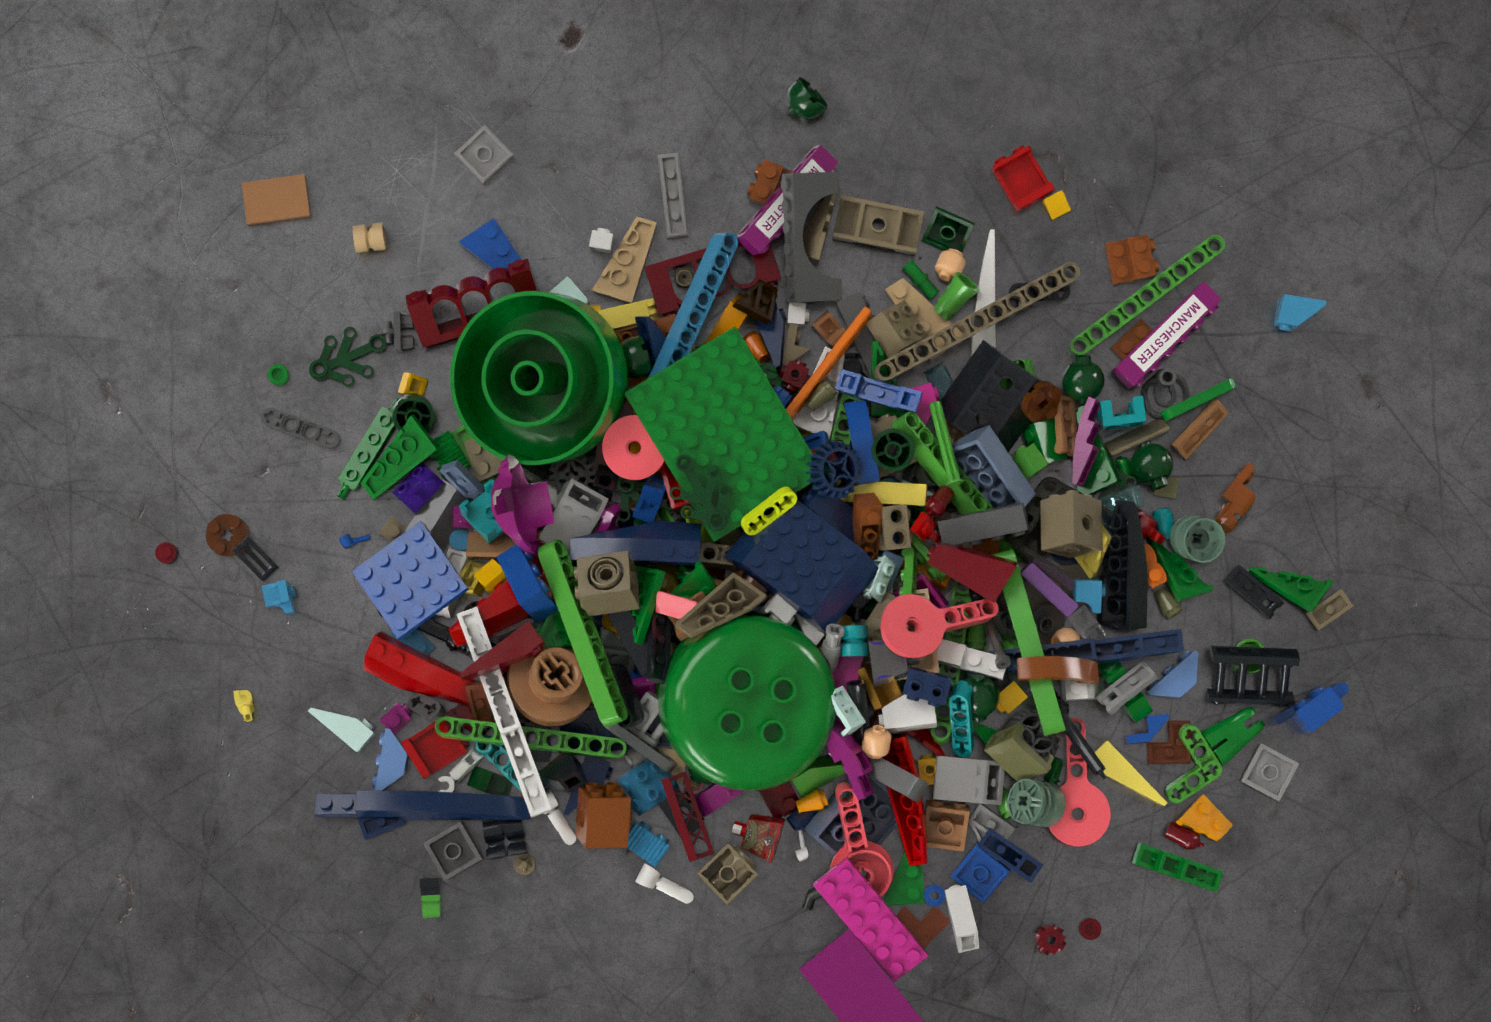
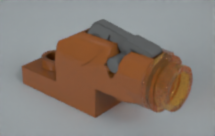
(1238, 500)

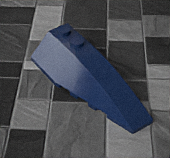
(647, 543)

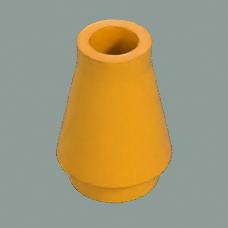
(813, 801)

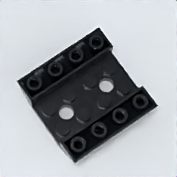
(979, 391)

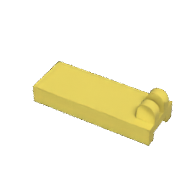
(625, 314)

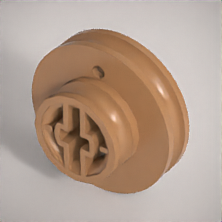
(548, 700)

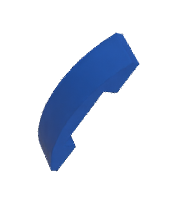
(878, 392)
(862, 440)

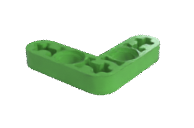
(1201, 762)

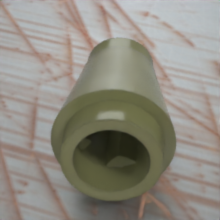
(822, 394)
(1168, 603)

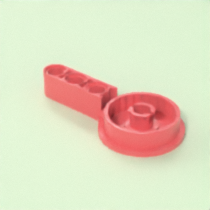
(618, 456)
(928, 623)
(1081, 795)
(859, 850)

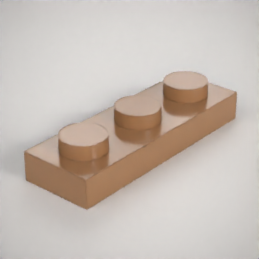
(1200, 428)

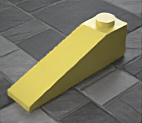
(892, 492)
(1124, 773)

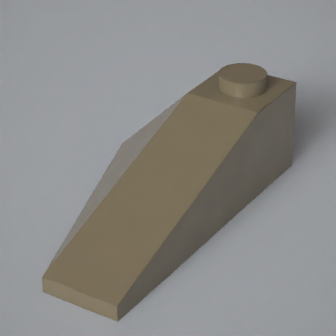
(817, 228)
(721, 605)

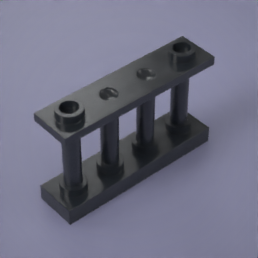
(1253, 655)

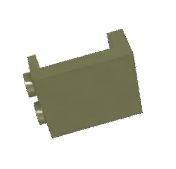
(1016, 755)

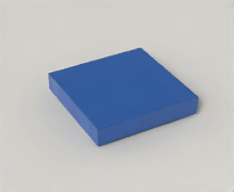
(980, 873)

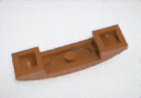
(1057, 668)

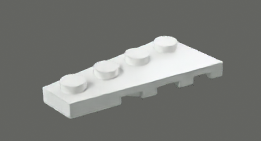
(823, 417)

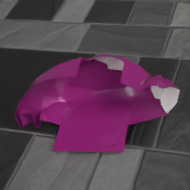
(527, 502)

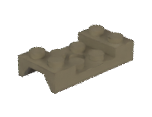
(900, 229)

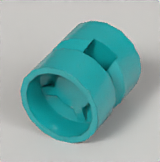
(854, 641)

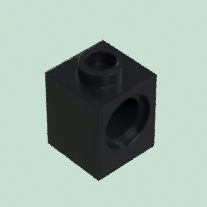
(605, 476)

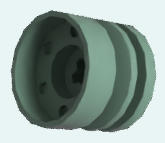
(1207, 542)
(1036, 803)

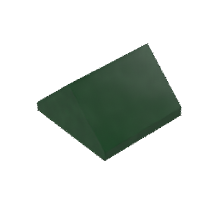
(947, 230)

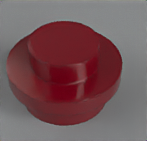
(165, 552)
(1090, 929)

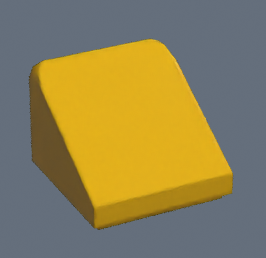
(1056, 205)
(412, 384)

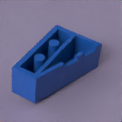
(490, 246)
(527, 583)

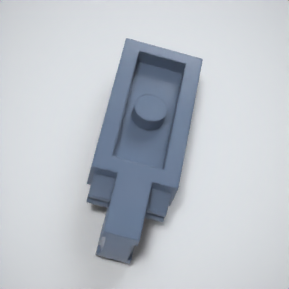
(462, 479)

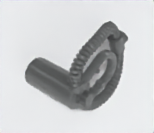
(1161, 378)

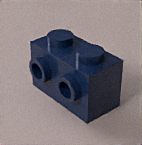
(927, 686)

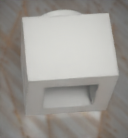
(601, 240)
(798, 314)

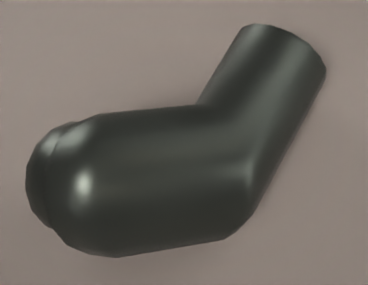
(811, 895)

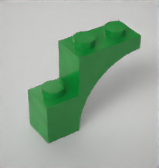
(1137, 706)

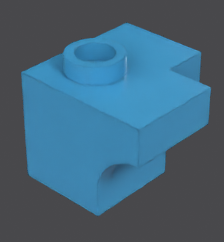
(1089, 592)
(280, 595)

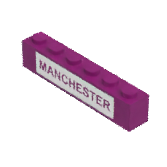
(770, 217)
(1166, 335)

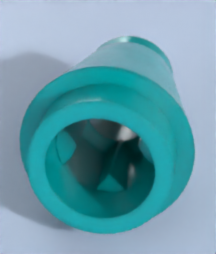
(1164, 521)

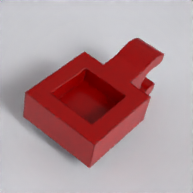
(1147, 526)
(924, 528)

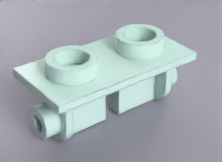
(879, 584)

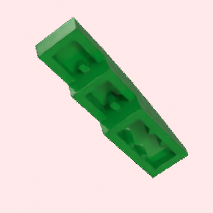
(1177, 867)

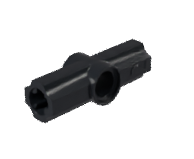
(857, 692)

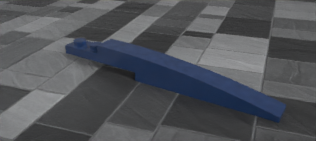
(1108, 649)
(422, 805)

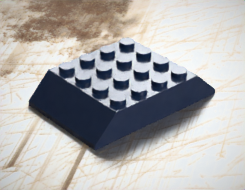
(805, 564)

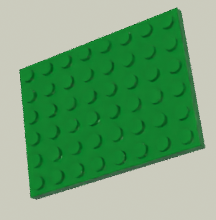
(727, 416)

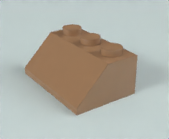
(480, 550)

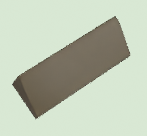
(1136, 437)

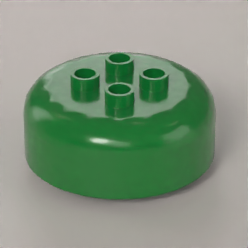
(538, 377)
(748, 703)

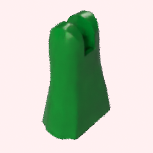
(1231, 735)

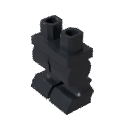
(494, 836)

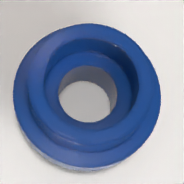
(929, 890)

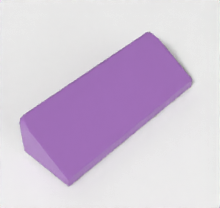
(1049, 589)

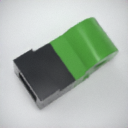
(431, 897)

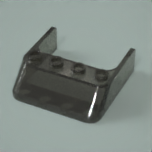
(1029, 544)

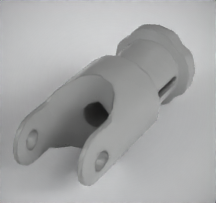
(831, 645)

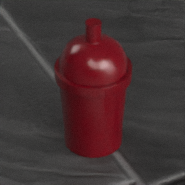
(939, 501)
(1183, 836)

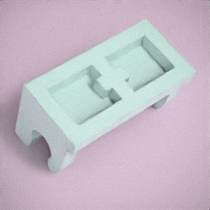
(846, 711)

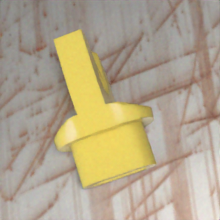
(244, 703)

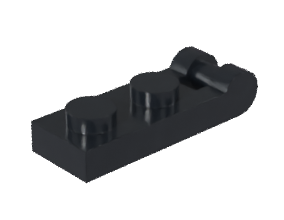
(1253, 591)

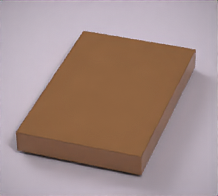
(276, 199)

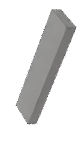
(672, 195)

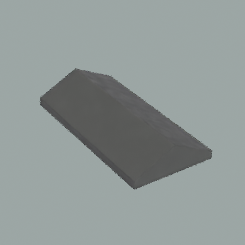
(438, 513)

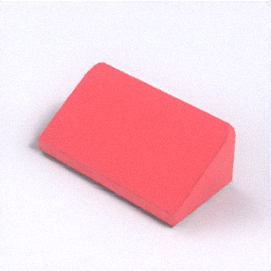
(673, 605)

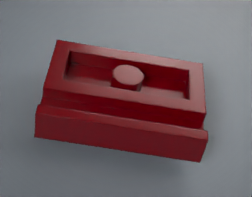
(780, 799)

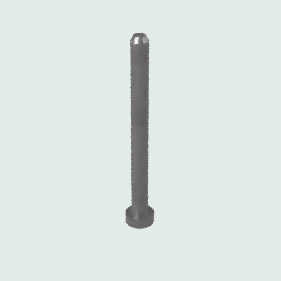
(1002, 660)

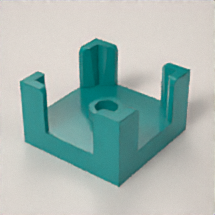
(1121, 420)
(480, 514)

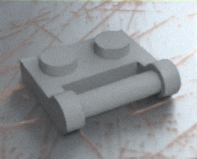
(650, 708)

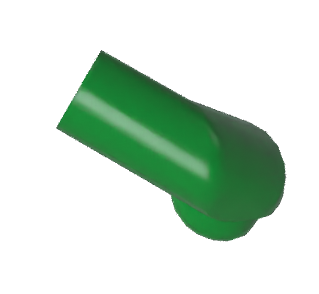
(1125, 466)

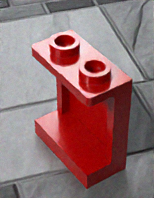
(1022, 178)
(432, 752)

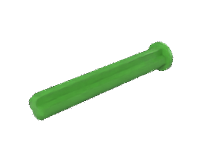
(945, 444)

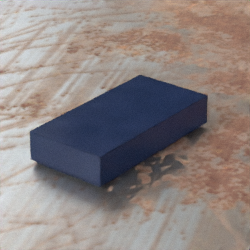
(1282, 716)

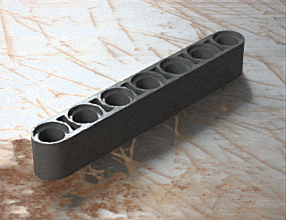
(895, 778)

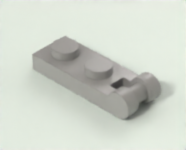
(1127, 687)

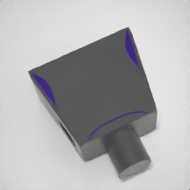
(886, 664)

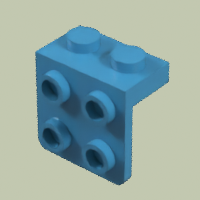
(645, 786)

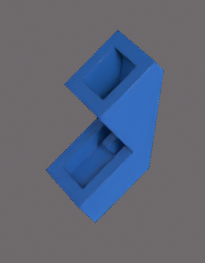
(650, 499)
(1153, 725)

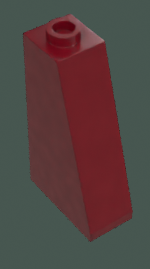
(974, 569)

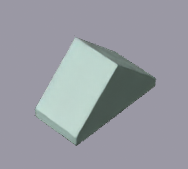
(568, 288)

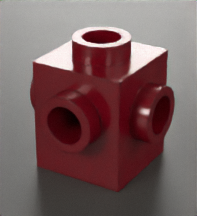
(790, 383)
(1042, 935)

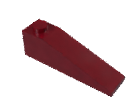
(513, 649)

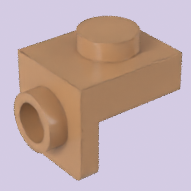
(828, 328)

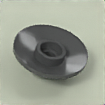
(1052, 621)

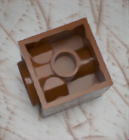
(603, 815)

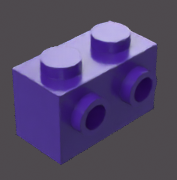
(418, 487)

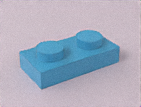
(418, 641)

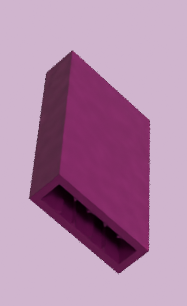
(856, 984)

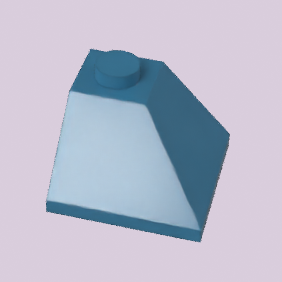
(1295, 310)

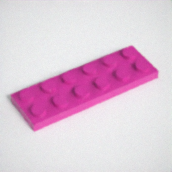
(870, 919)

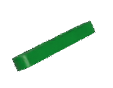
(1198, 399)

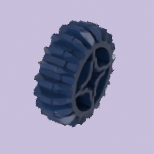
(841, 467)

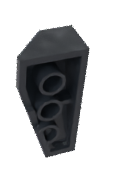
(624, 624)

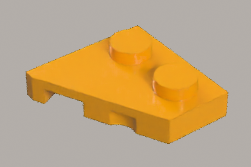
(1205, 819)

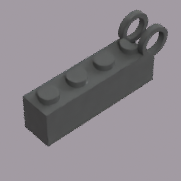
(849, 310)
(984, 524)

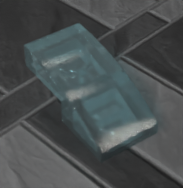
(1131, 494)

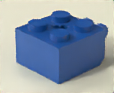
(1319, 707)

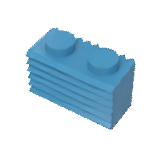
(646, 844)

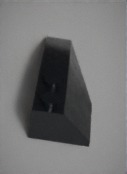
(1125, 572)

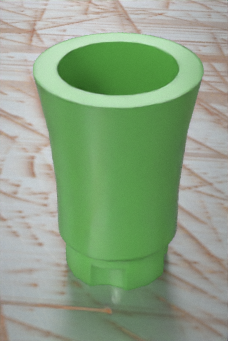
(956, 296)

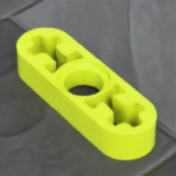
(771, 501)

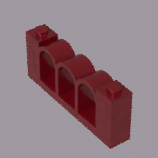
(663, 292)
(421, 303)

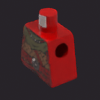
(760, 835)

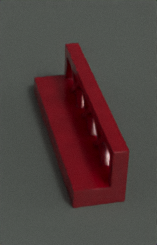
(679, 819)

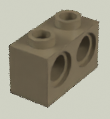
(900, 526)

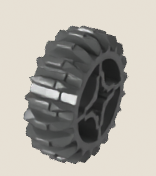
(1033, 732)

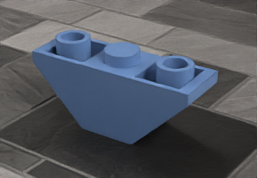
(1177, 678)
(391, 761)

